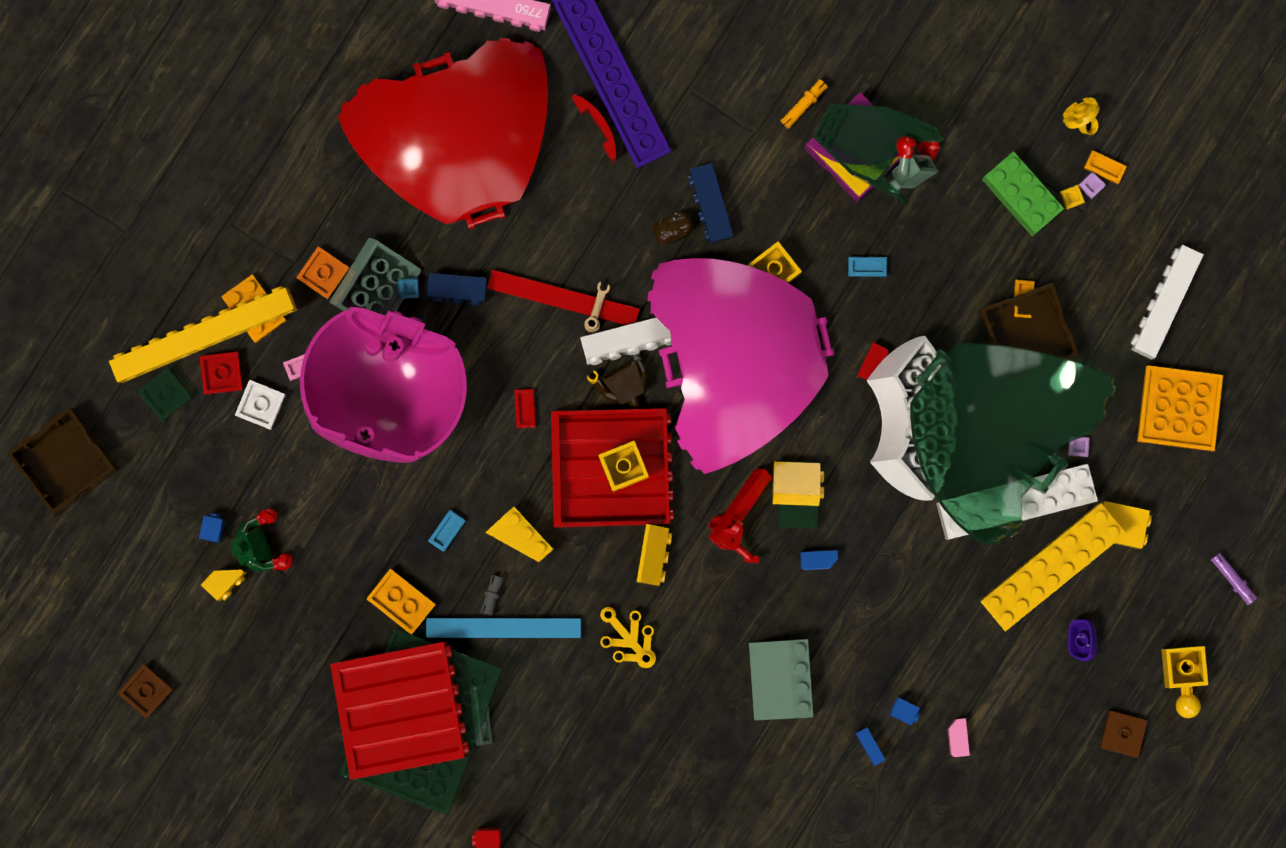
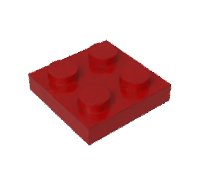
(221, 373)

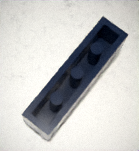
(711, 204)

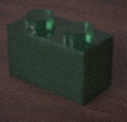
(797, 516)

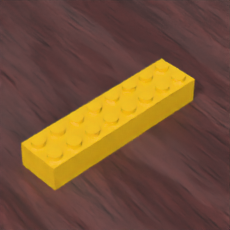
(1052, 566)

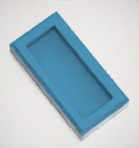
(867, 266)
(447, 530)

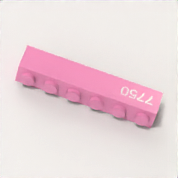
(518, 12)

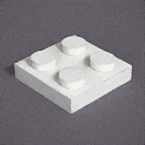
(260, 404)

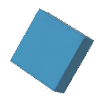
(408, 288)

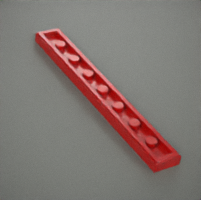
(561, 298)

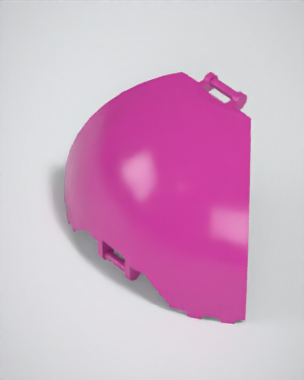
(742, 353)

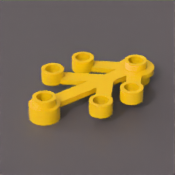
(630, 640)

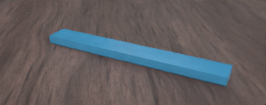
(502, 628)

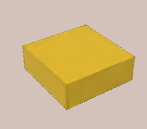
(1072, 197)

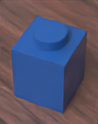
(212, 528)
(905, 711)

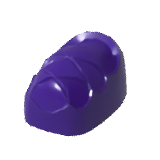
(1082, 640)

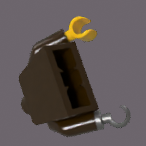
(623, 382)

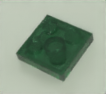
(164, 395)

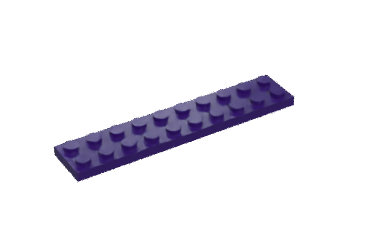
(613, 80)

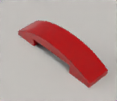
(585, 107)

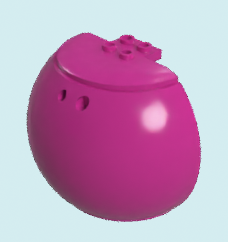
(382, 385)

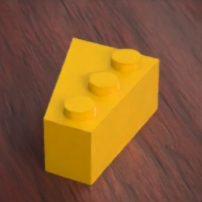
(520, 535)

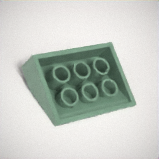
(374, 280)
(781, 679)

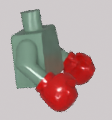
(914, 168)

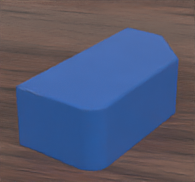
(818, 560)
(870, 746)

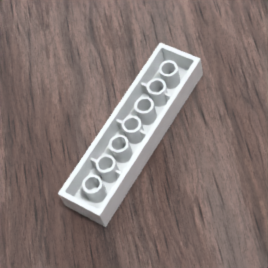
(1068, 490)

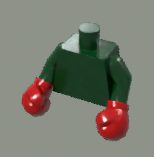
(252, 546)

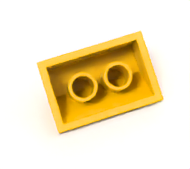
(654, 555)

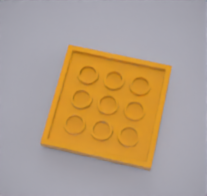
(1180, 408)

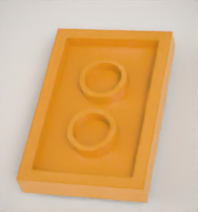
(247, 291)
(401, 601)

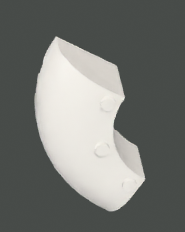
(894, 389)

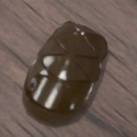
(673, 228)

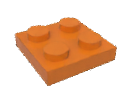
(323, 273)

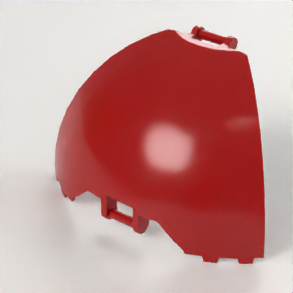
(457, 134)

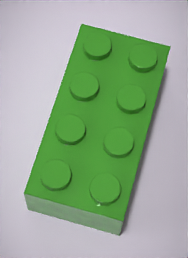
(1022, 194)

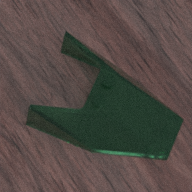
(866, 140)

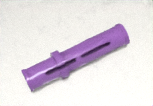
(1234, 579)

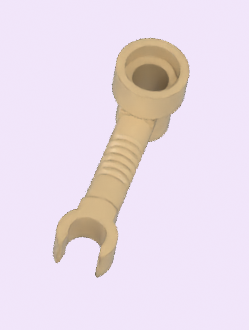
(595, 313)

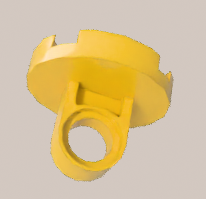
(1081, 114)

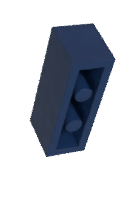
(457, 289)

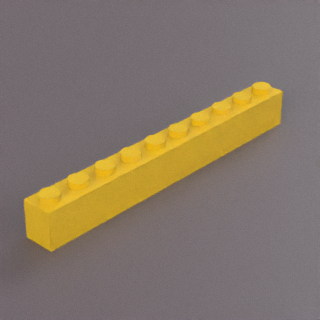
(203, 335)

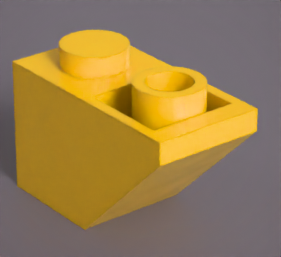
(221, 582)

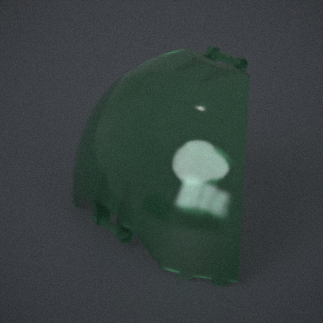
(993, 425)

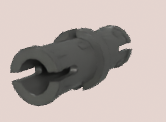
(491, 595)

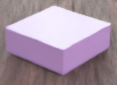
(1092, 185)
(1079, 447)

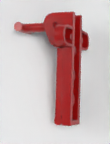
(728, 529)

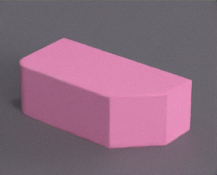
(958, 738)

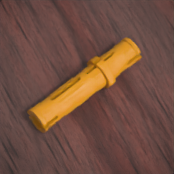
(808, 98)

